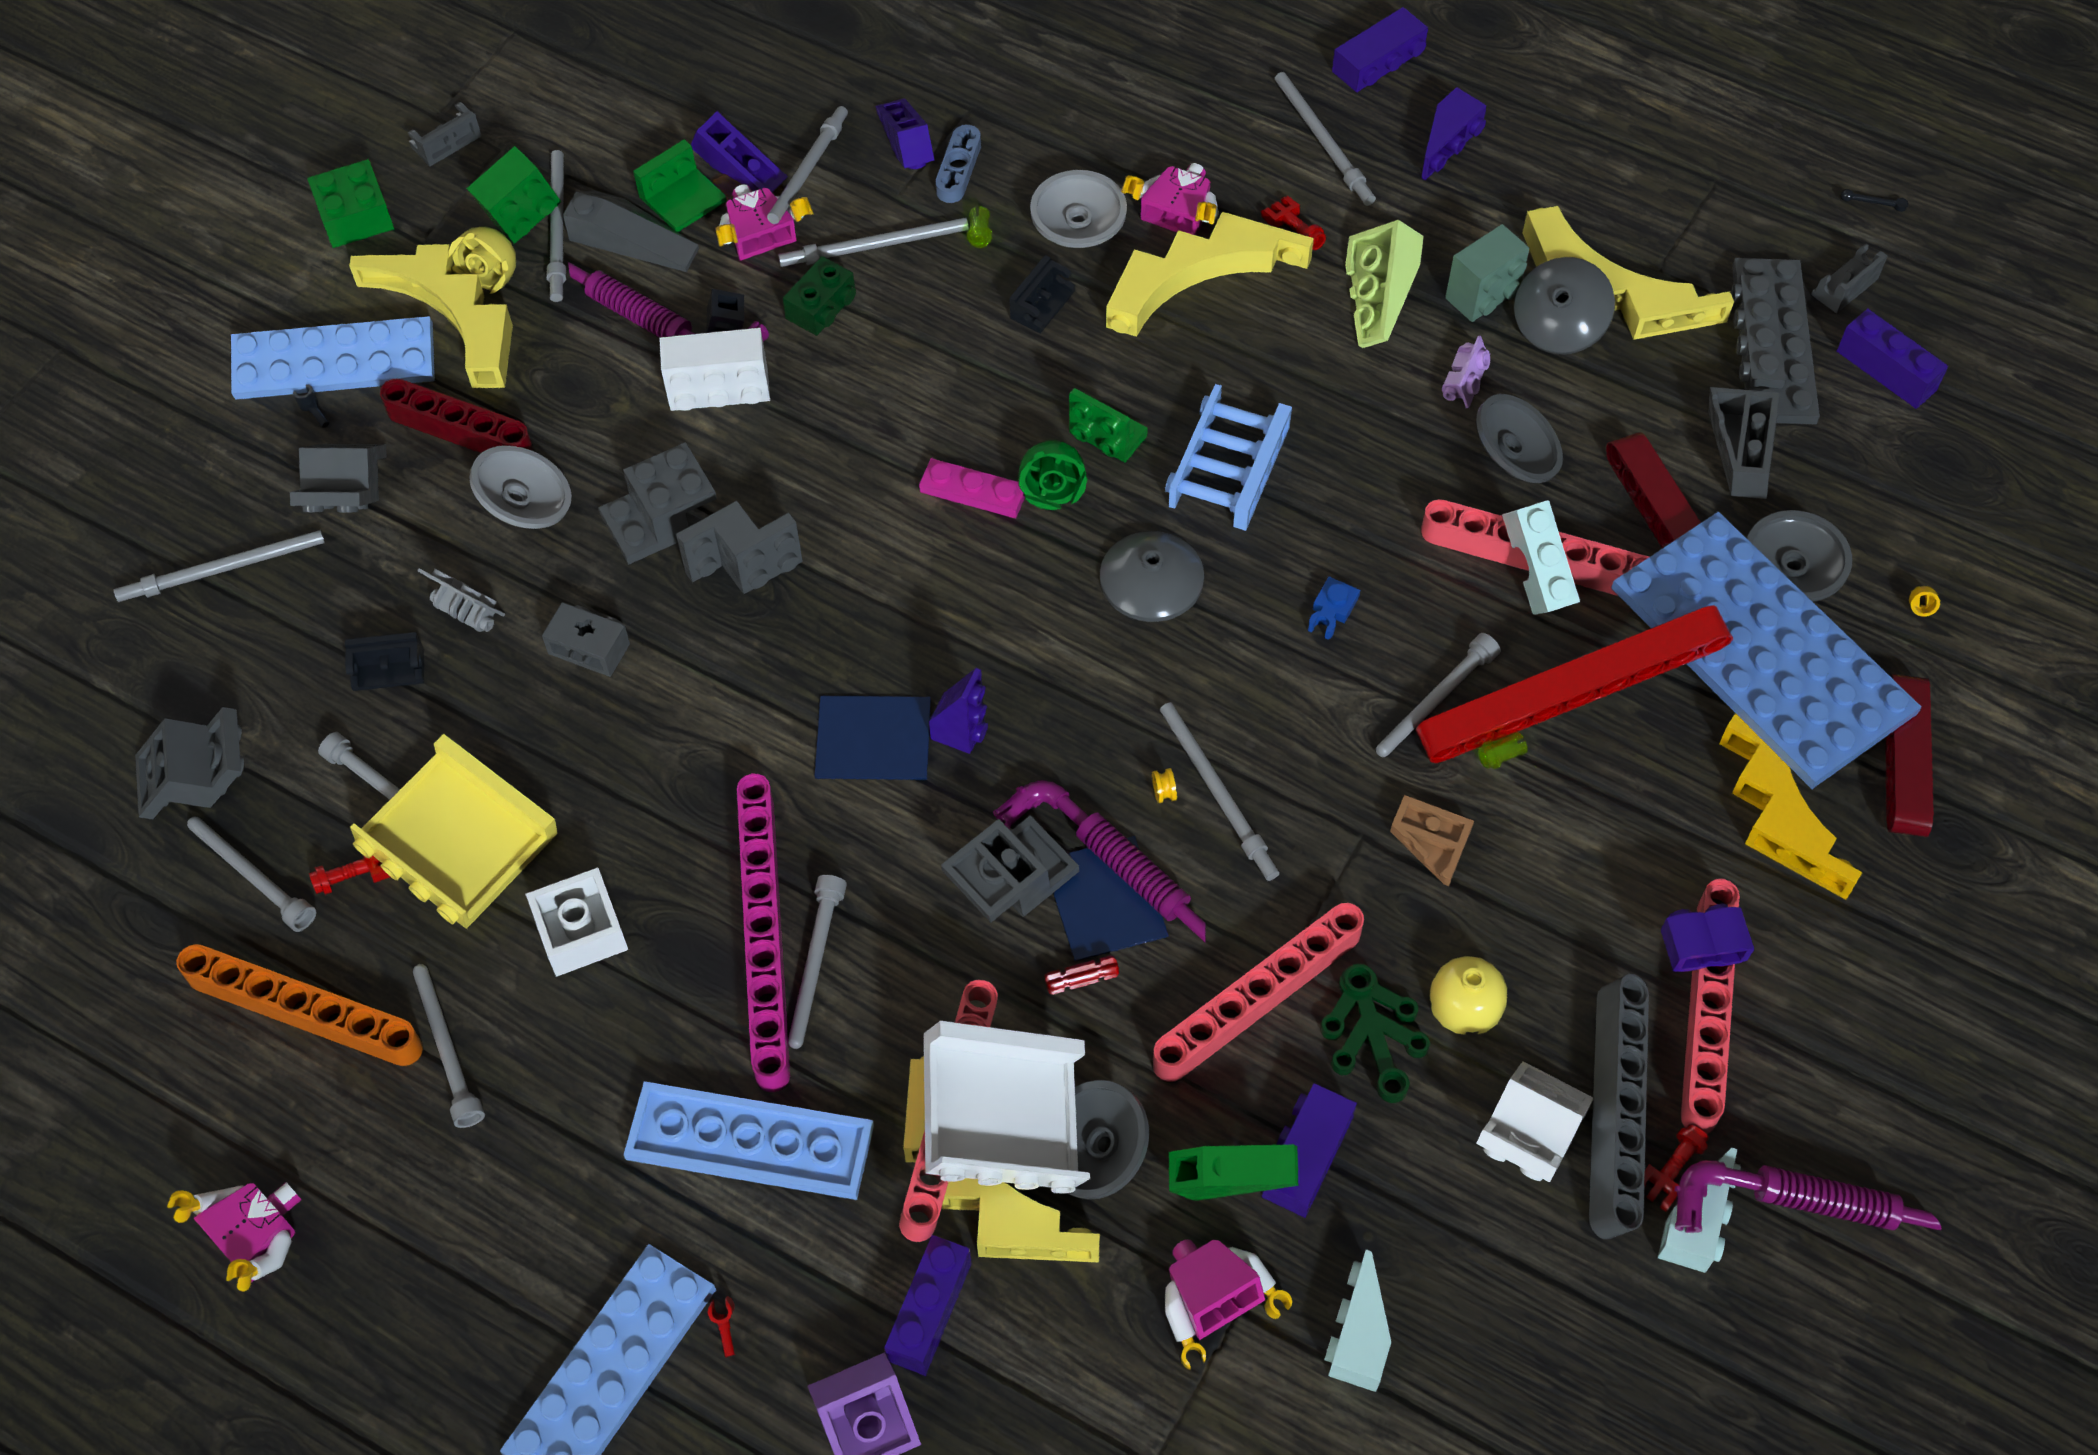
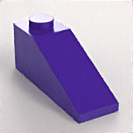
(906, 133)
(735, 155)

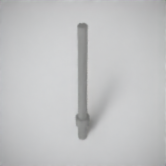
(829, 131)
(1352, 176)
(812, 253)
(556, 269)
(152, 584)
(1252, 844)

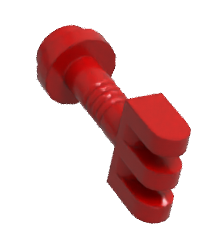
(1287, 213)
(323, 879)
(1692, 1140)

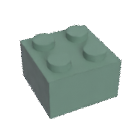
(1487, 273)

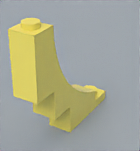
(1233, 247)
(1646, 303)
(1008, 1221)

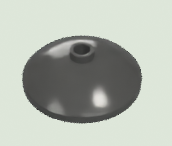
(1566, 325)
(1519, 439)
(1809, 546)
(1152, 590)
(1104, 1115)

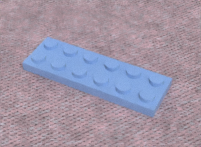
(331, 357)
(749, 1140)
(613, 1360)

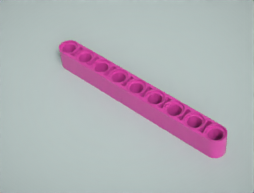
(762, 944)

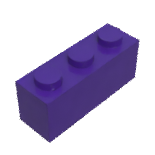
(1380, 49)
(1892, 358)
(1318, 1133)
(928, 1305)

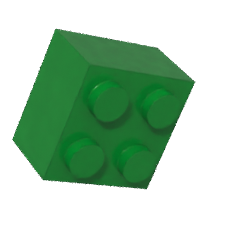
(514, 194)
(350, 203)

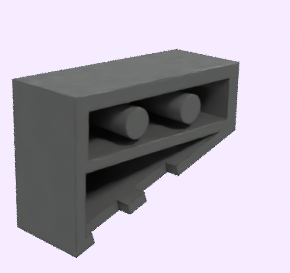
(1745, 437)

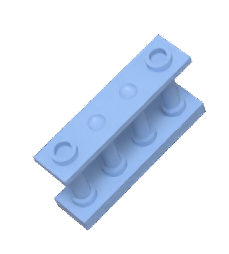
(1252, 478)

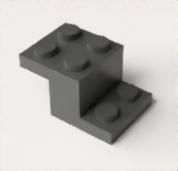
(338, 477)
(657, 502)
(743, 550)
(188, 763)
(1010, 868)

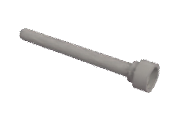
(1482, 650)
(337, 749)
(829, 892)
(295, 912)
(465, 1108)

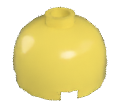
(484, 253)
(1468, 995)

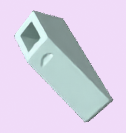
(1701, 1248)
(1365, 1336)

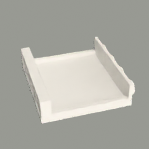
(1001, 1107)

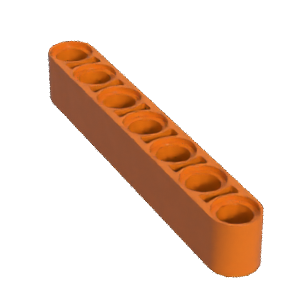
(311, 1016)

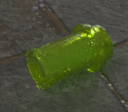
(979, 233)
(1493, 754)

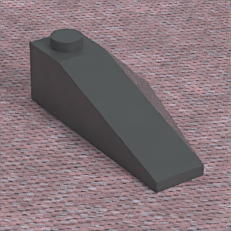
(625, 229)

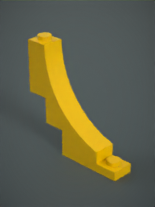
(1787, 826)

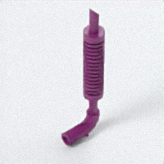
(636, 306)
(1110, 847)
(1797, 1192)

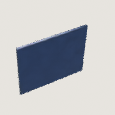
(873, 737)
(1103, 910)

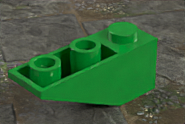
(1231, 1170)

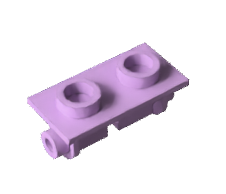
(1472, 362)

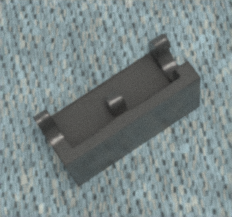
(446, 137)
(1849, 280)

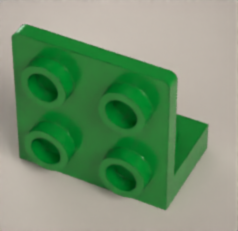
(676, 187)
(1104, 426)

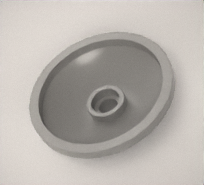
(1078, 208)
(520, 487)

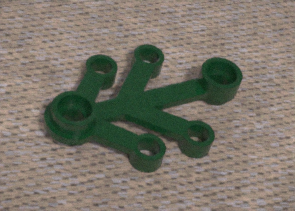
(1374, 1027)

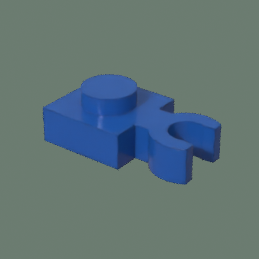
(1332, 604)

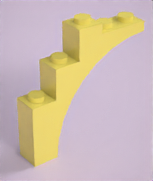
(456, 296)

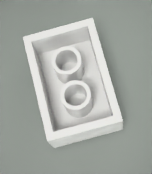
(714, 369)

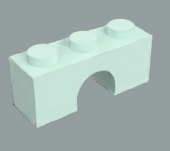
(1550, 577)

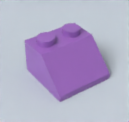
(865, 1410)

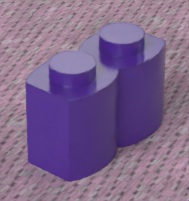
(1706, 938)

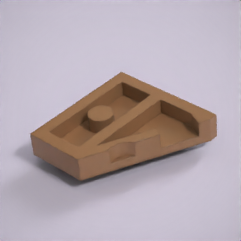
(1432, 835)

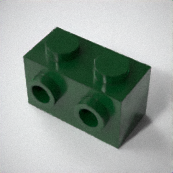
(819, 296)

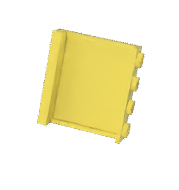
(456, 833)

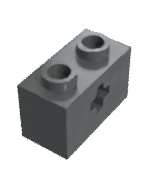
(586, 639)

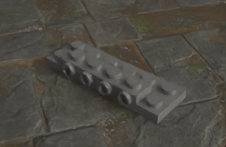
(1775, 335)

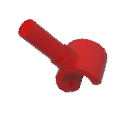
(723, 1325)

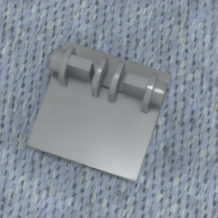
(462, 601)

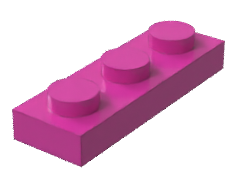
(972, 488)

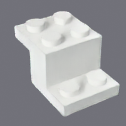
(1534, 1122)

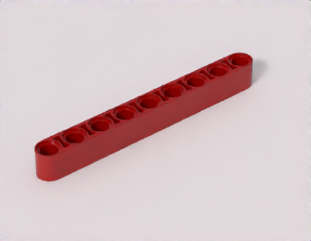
(1574, 684)

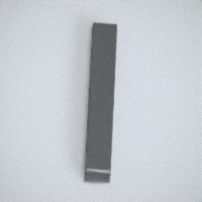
(1619, 1108)

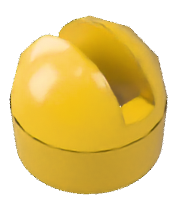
(1932, 601)

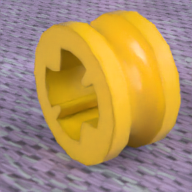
(1164, 785)

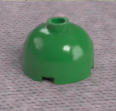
(1052, 475)

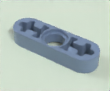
(960, 174)

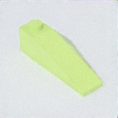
(1382, 272)

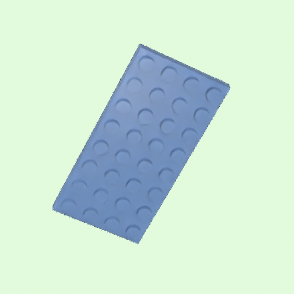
(1788, 662)

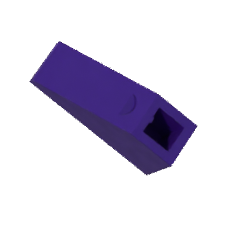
(1455, 122)
(960, 714)

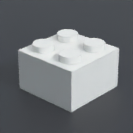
(576, 922)

